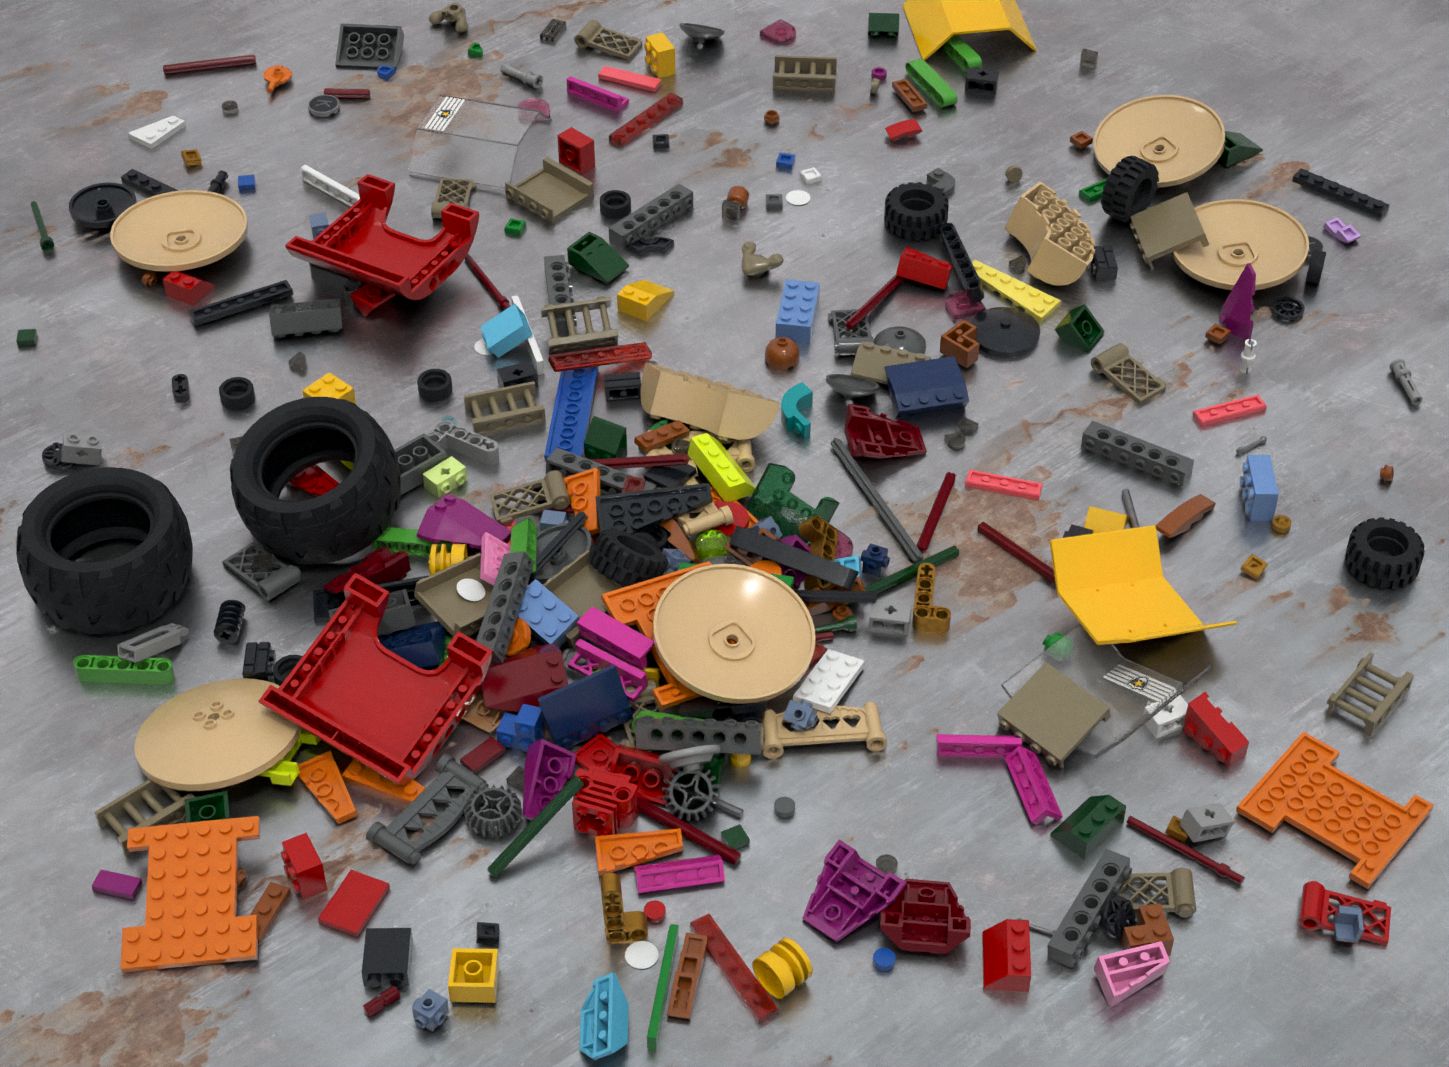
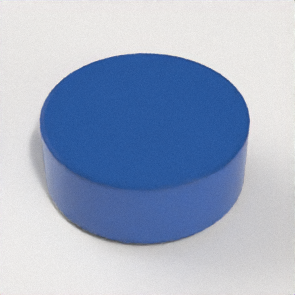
(884, 959)

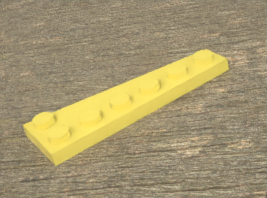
(1034, 301)

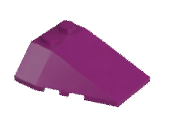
(459, 522)
(849, 893)

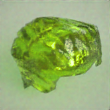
(711, 543)

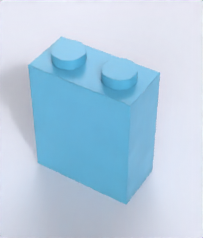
(506, 331)

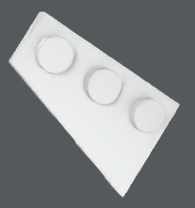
(157, 132)

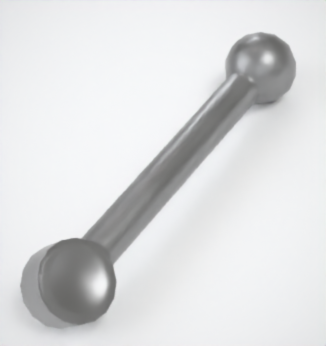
(1239, 451)
(1040, 929)

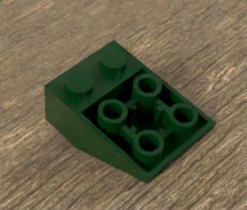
(1237, 148)
(596, 258)
(716, 767)

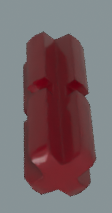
(385, 998)

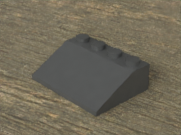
(369, 45)
(306, 317)

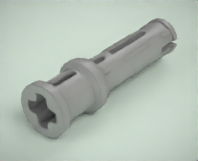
(526, 76)
(1403, 376)

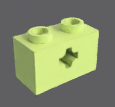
(444, 477)

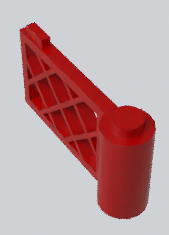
(1316, 905)

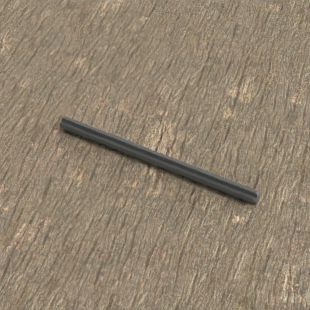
(877, 500)

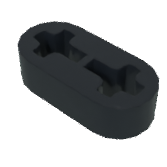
(177, 388)

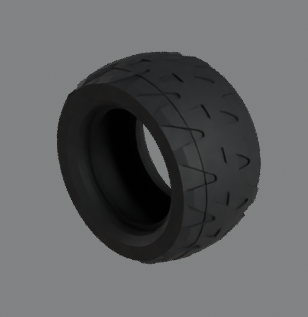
(296, 439)
(113, 592)

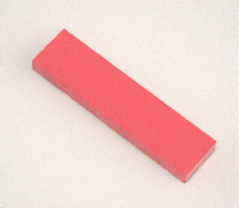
(629, 78)
(1229, 410)
(1003, 485)

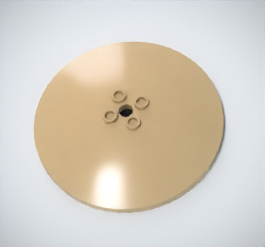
(1178, 126)
(179, 230)
(1254, 231)
(737, 604)
(213, 736)

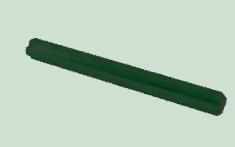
(911, 571)
(535, 826)

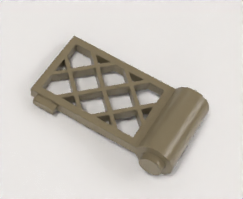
(592, 33)
(438, 205)
(1114, 359)
(552, 486)
(645, 698)
(1178, 886)

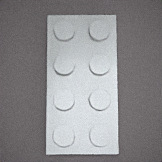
(829, 680)

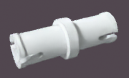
(1248, 356)

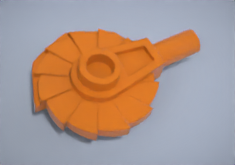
(276, 75)

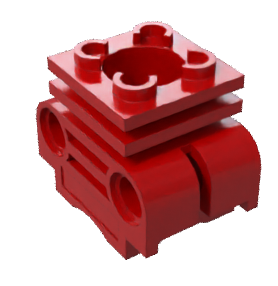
(604, 802)

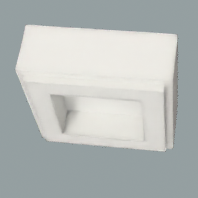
(810, 176)

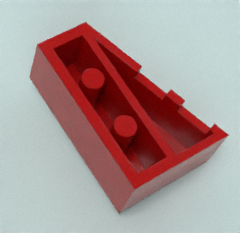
(924, 268)
(1213, 732)

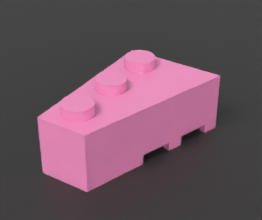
(1130, 970)

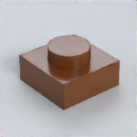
(1081, 139)
(1217, 333)

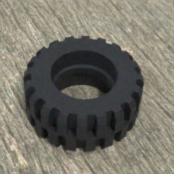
(1129, 188)
(915, 211)
(626, 558)
(1382, 569)

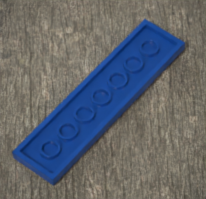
(572, 411)

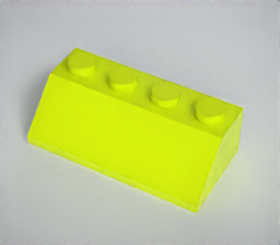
(720, 468)

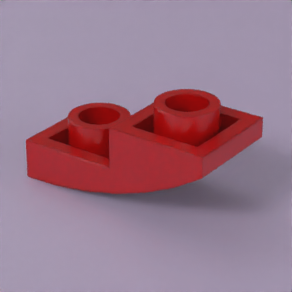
(904, 128)

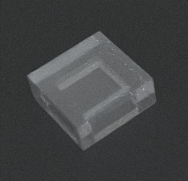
(793, 515)

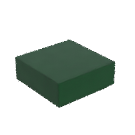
(26, 337)
(735, 837)

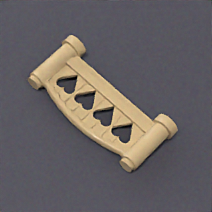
(739, 451)
(709, 514)
(867, 729)

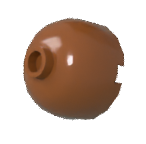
(782, 353)

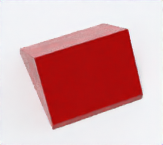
(370, 298)

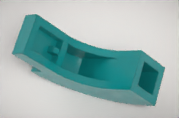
(795, 400)

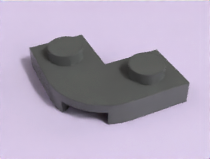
(942, 180)

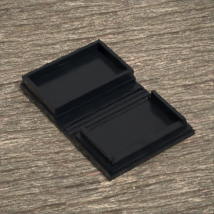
(704, 707)

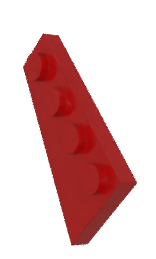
(313, 481)

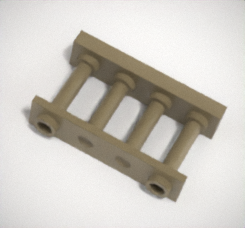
(804, 82)
(574, 340)
(506, 420)
(1381, 708)
(126, 803)

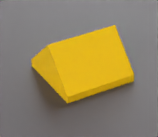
(1104, 520)

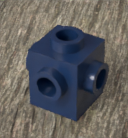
(875, 560)

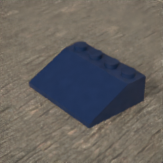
(926, 387)
(420, 645)
(585, 708)

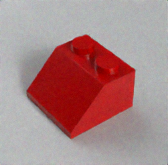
(186, 287)

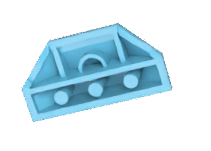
(604, 1018)

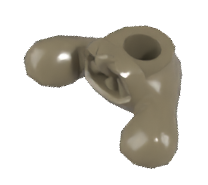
(452, 13)
(756, 264)

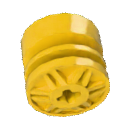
(443, 560)
(782, 968)

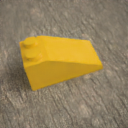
(642, 299)

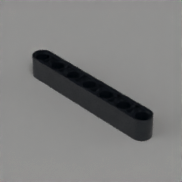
(961, 262)
(794, 557)

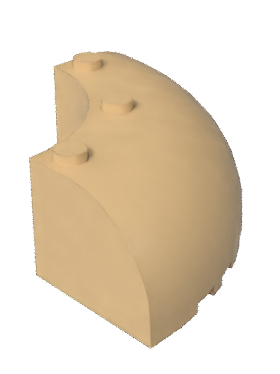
(1052, 235)
(705, 404)

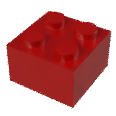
(576, 150)
(303, 866)

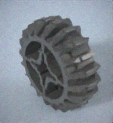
(493, 807)
(683, 809)

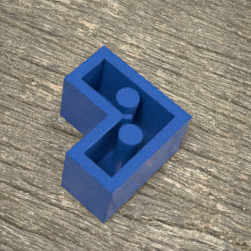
(521, 729)

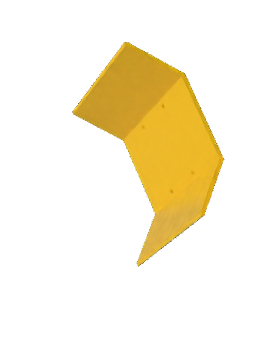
(938, 20)
(1119, 587)

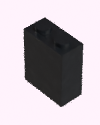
(387, 957)

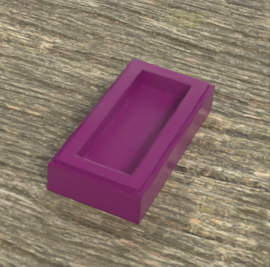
(116, 884)

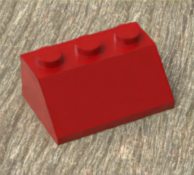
(644, 772)
(1007, 956)

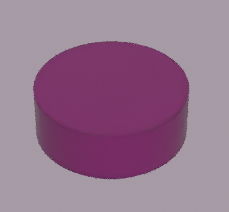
(879, 73)

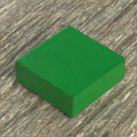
(515, 226)

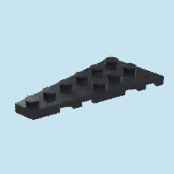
(648, 508)

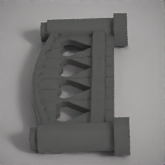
(394, 835)

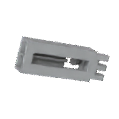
(151, 642)

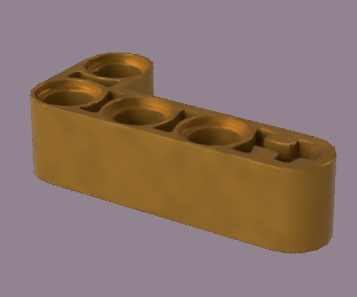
(823, 544)
(925, 616)
(620, 925)

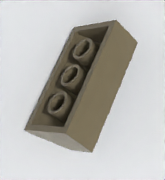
(872, 359)

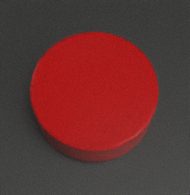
(655, 911)

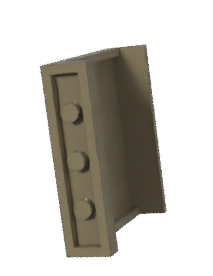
(551, 191)
(1167, 228)
(580, 589)
(440, 597)
(1052, 714)

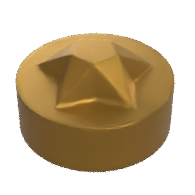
(1281, 523)

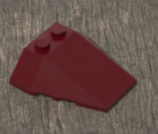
(879, 437)
(376, 567)
(524, 678)
(926, 918)

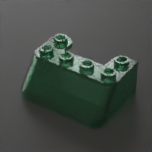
(774, 493)

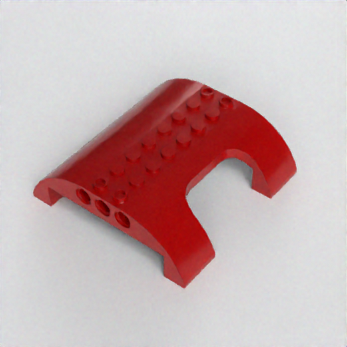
(373, 253)
(371, 698)

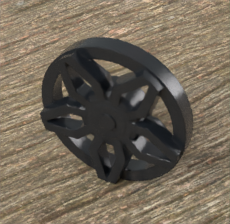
(1287, 308)
(55, 456)
(1117, 916)

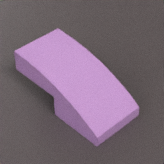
(1341, 231)

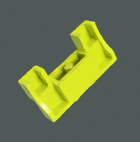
(284, 771)

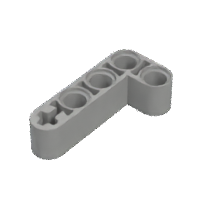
(465, 442)

